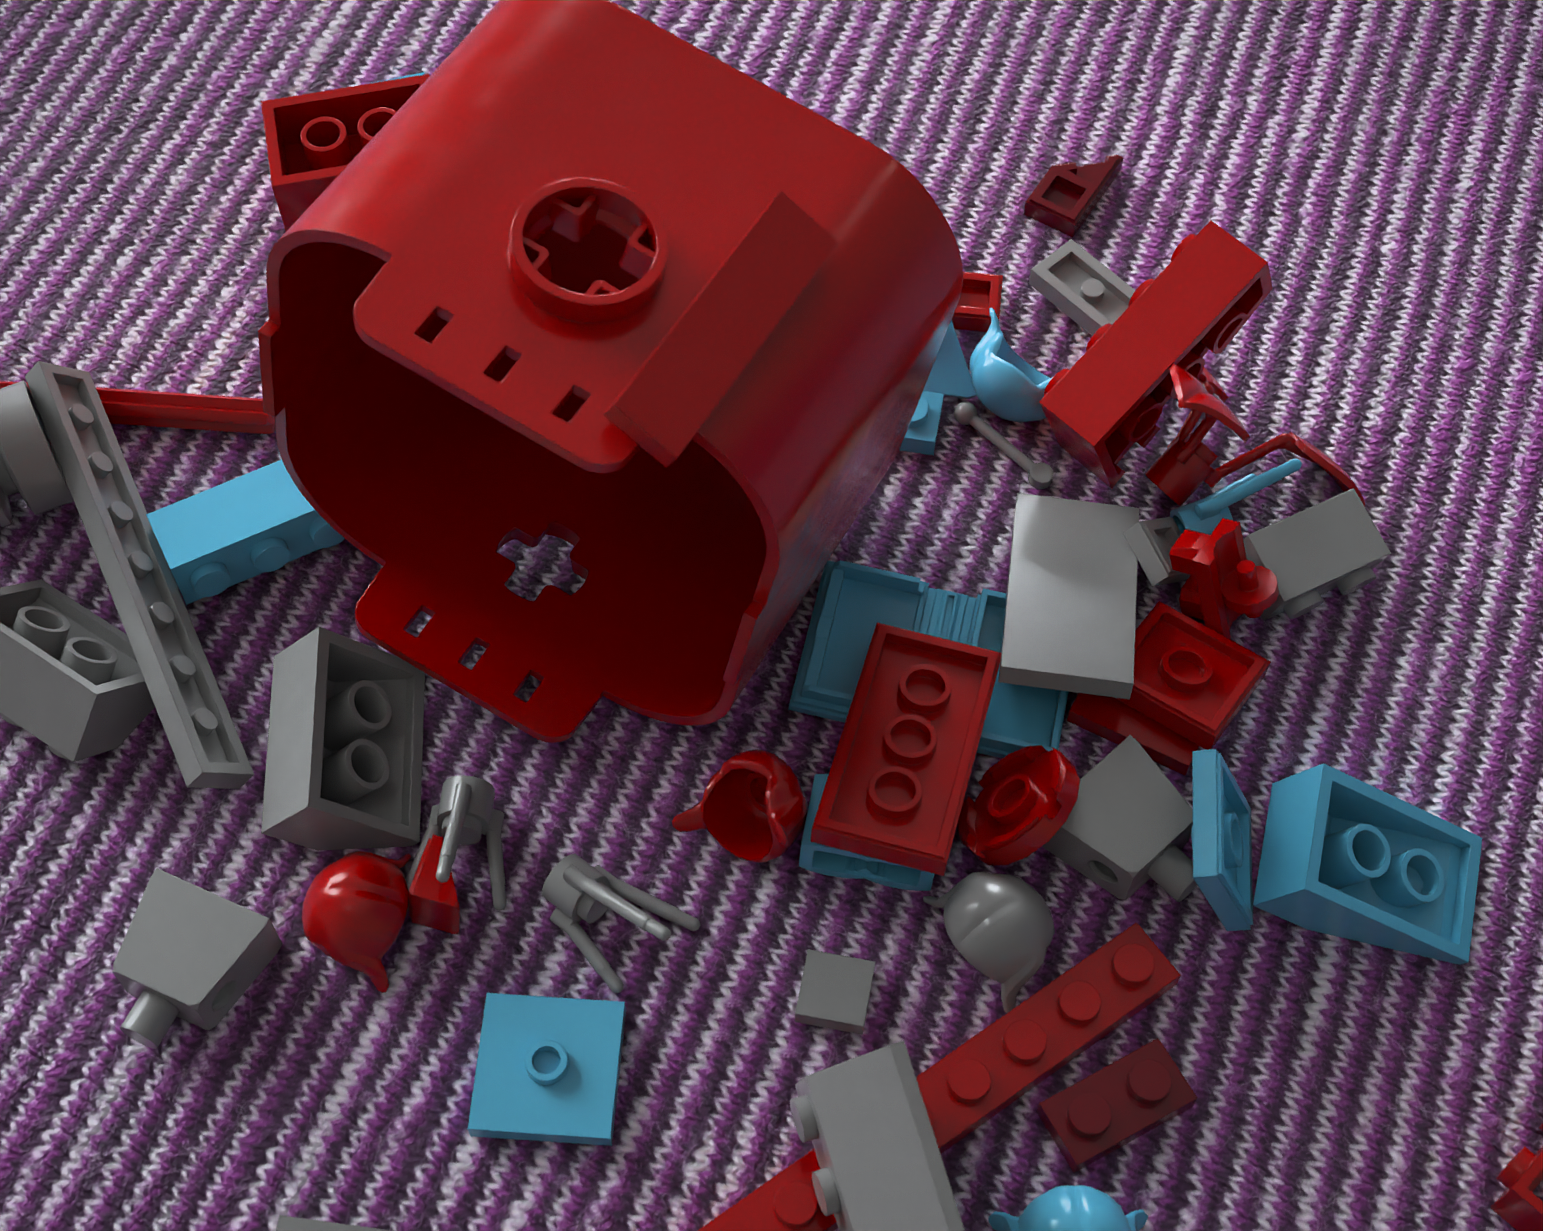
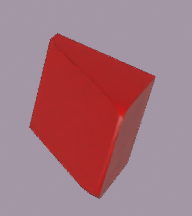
(431, 901)

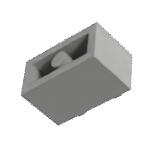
(1318, 552)

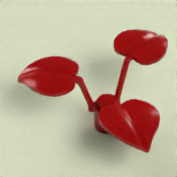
(1188, 459)

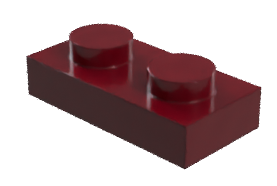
(1116, 1105)

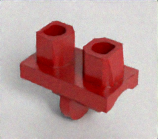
(1221, 577)

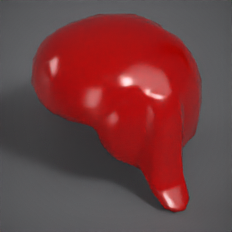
(750, 807)
(357, 911)

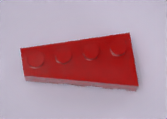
(1125, 375)

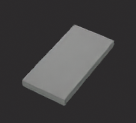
(1070, 597)

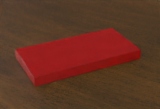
(907, 749)

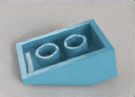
(1367, 866)

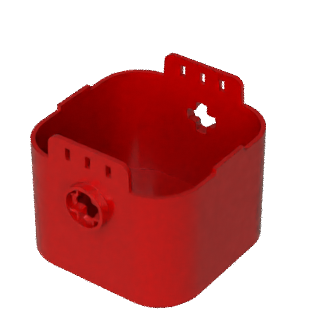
(499, 285)

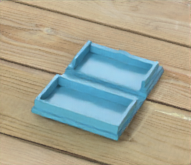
(841, 631)

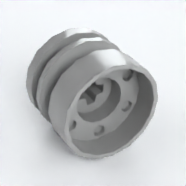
(27, 456)

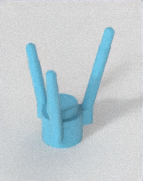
(1208, 512)

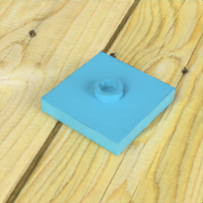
(1222, 840)
(548, 1069)

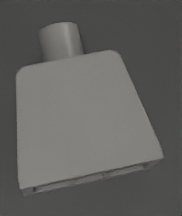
(1128, 827)
(188, 957)

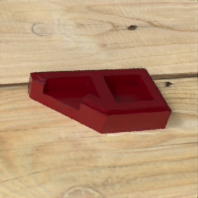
(1071, 193)

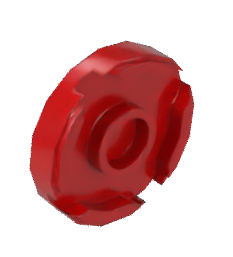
(1021, 805)

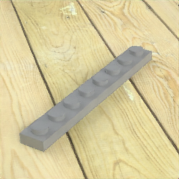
(139, 580)

